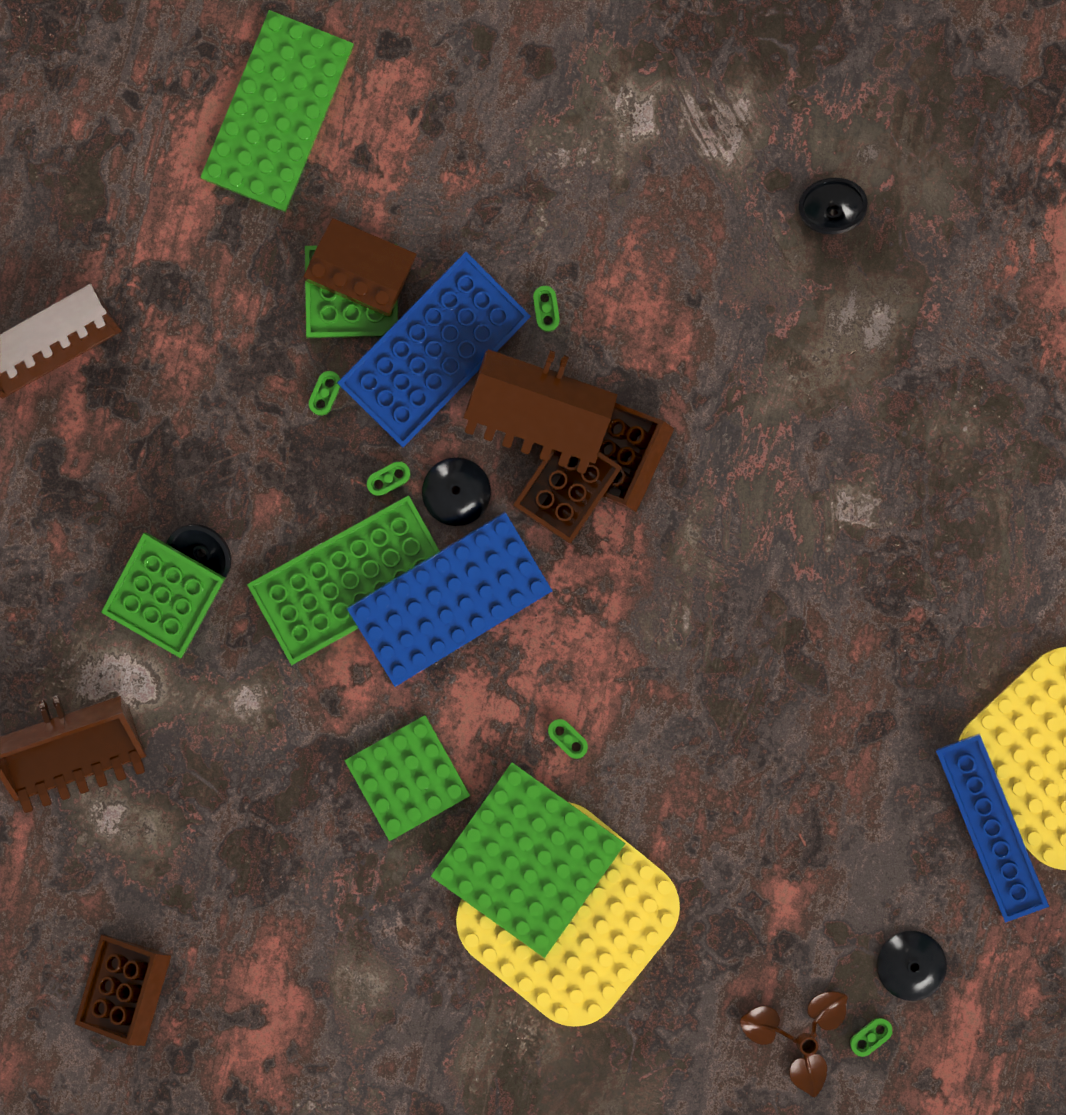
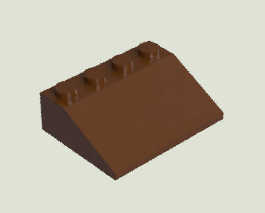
(360, 267)
(637, 445)
(565, 498)
(122, 990)

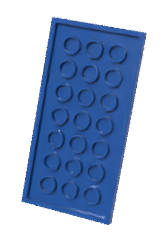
(433, 349)
(449, 599)

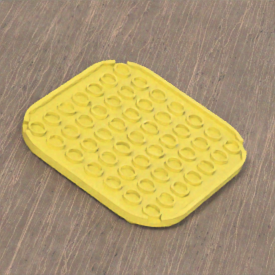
(1028, 751)
(598, 951)

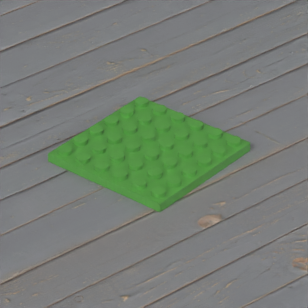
(528, 860)

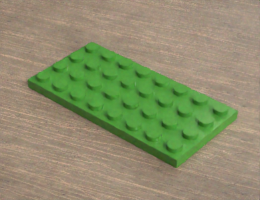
(277, 111)
(311, 593)

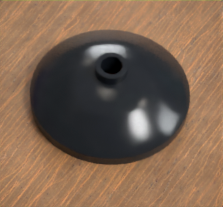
(829, 198)
(459, 508)
(194, 537)
(895, 963)

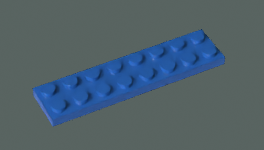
(992, 827)

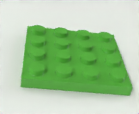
(338, 317)
(163, 595)
(407, 778)

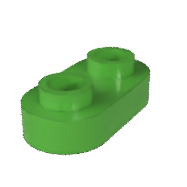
(546, 309)
(324, 393)
(387, 476)
(567, 738)
(872, 1039)

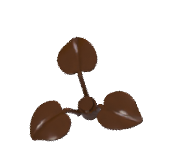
(806, 1072)

